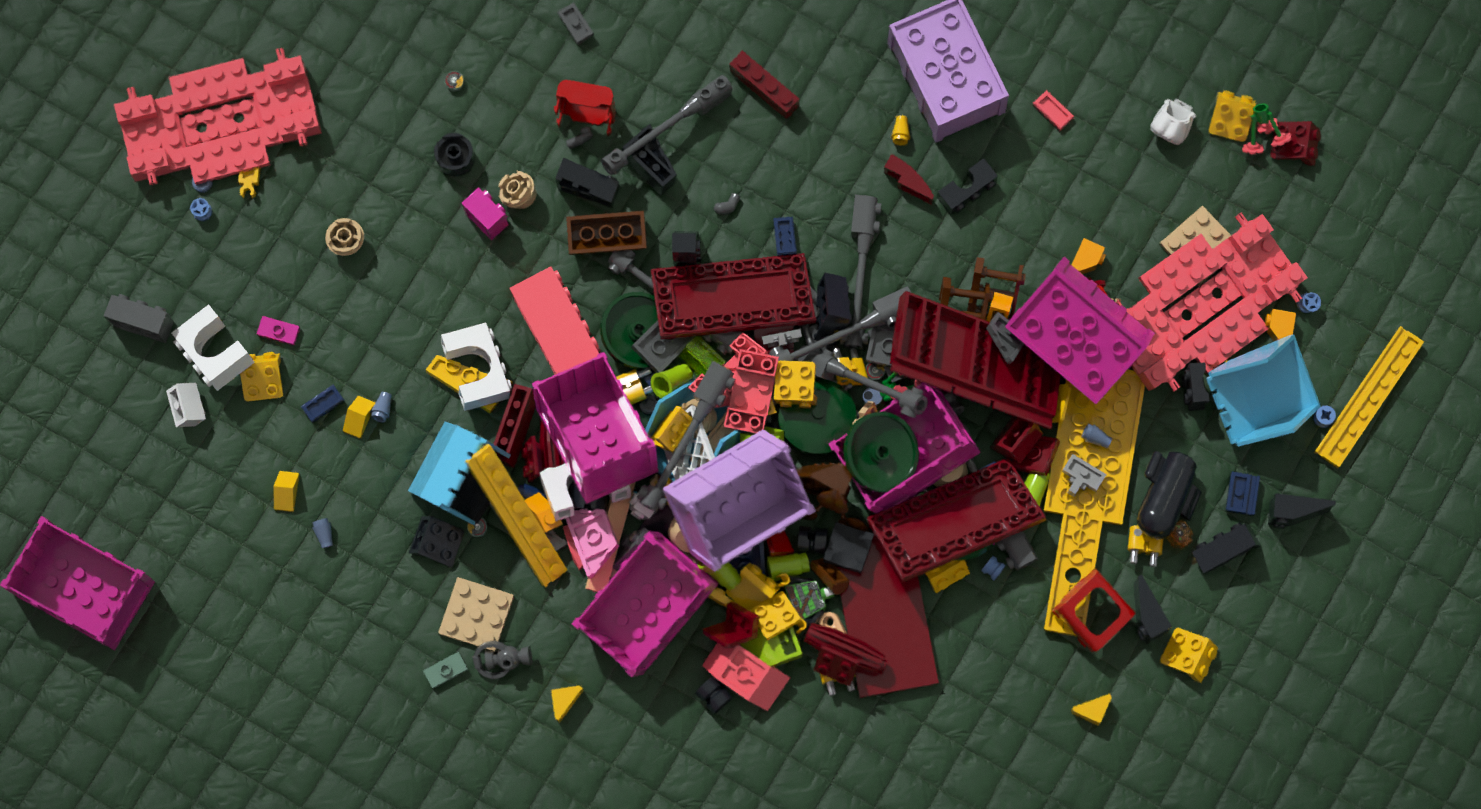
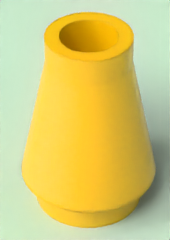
(901, 131)

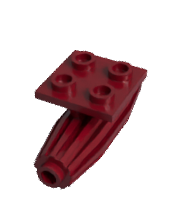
(539, 455)
(842, 654)

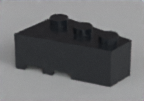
(652, 163)
(587, 183)
(685, 248)
(832, 305)
(1225, 547)

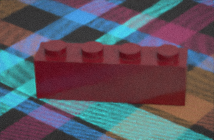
(764, 84)
(515, 424)

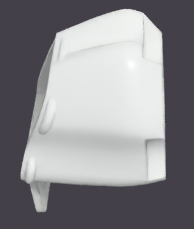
(1173, 121)

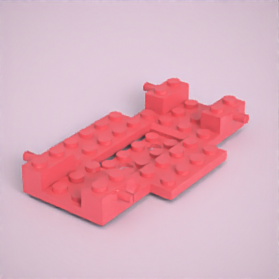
(165, 143)
(1251, 269)

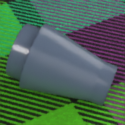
(381, 409)
(1096, 436)
(323, 532)

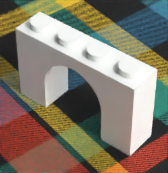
(478, 341)
(217, 369)
(556, 485)

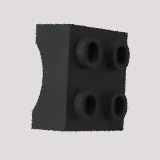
(1195, 395)
(470, 498)
(848, 548)

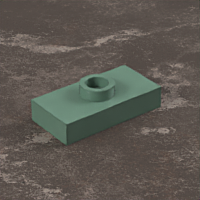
(445, 670)

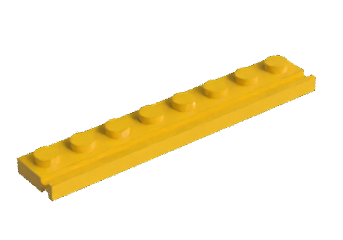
(1369, 397)
(516, 515)

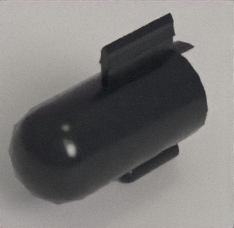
(1168, 495)

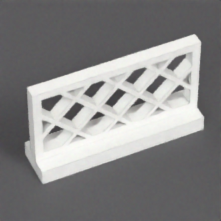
(683, 467)

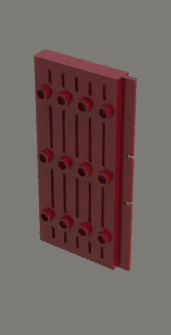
(958, 353)

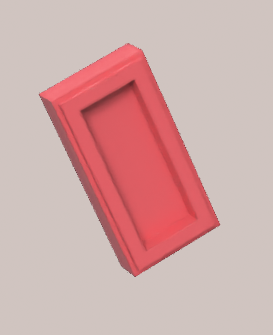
(1053, 110)

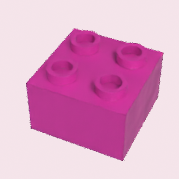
(485, 213)

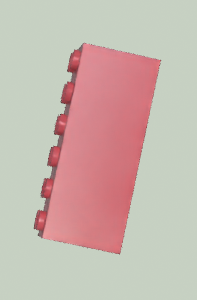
(554, 320)

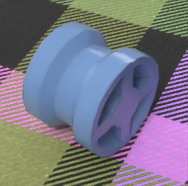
(198, 206)
(1313, 301)
(1323, 420)
(993, 568)

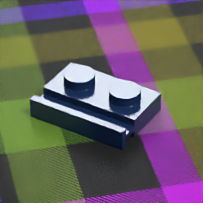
(1242, 493)

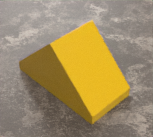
(358, 416)
(285, 491)
(564, 699)
(1093, 710)

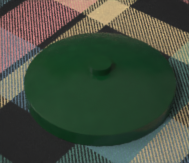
(624, 324)
(815, 427)
(881, 451)

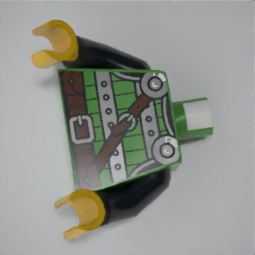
(805, 598)

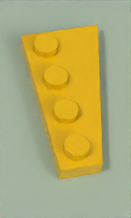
(454, 375)

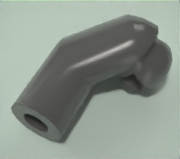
(586, 135)
(727, 207)

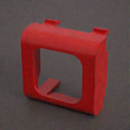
(585, 103)
(1067, 605)

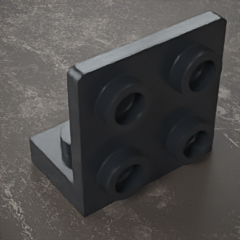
(436, 540)

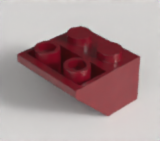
(1017, 439)

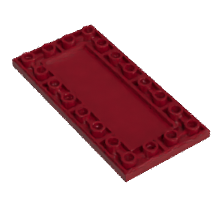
(732, 296)
(955, 519)
(893, 621)

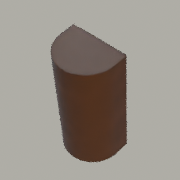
(830, 576)

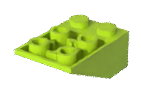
(777, 650)

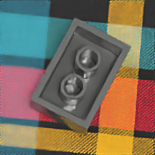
(139, 318)

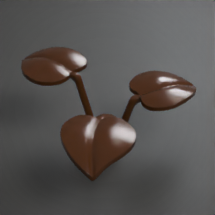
(838, 503)

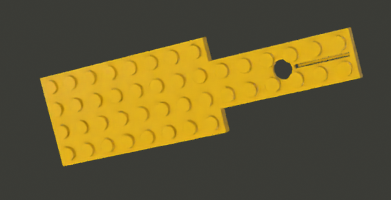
(1083, 514)

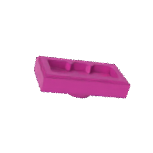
(278, 330)

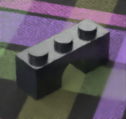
(955, 198)

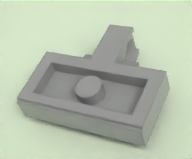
(783, 338)
(1082, 475)

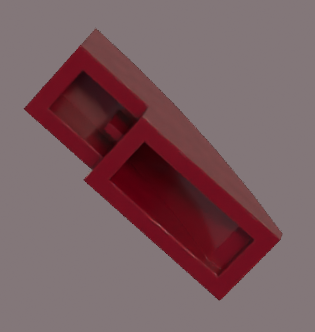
(908, 179)

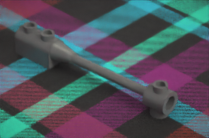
(700, 102)
(863, 228)
(623, 262)
(883, 314)
(827, 366)
(709, 396)
(1017, 546)

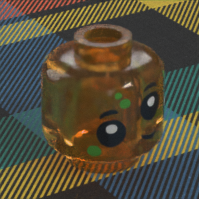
(1181, 535)

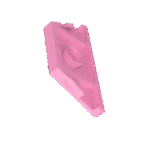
(592, 538)

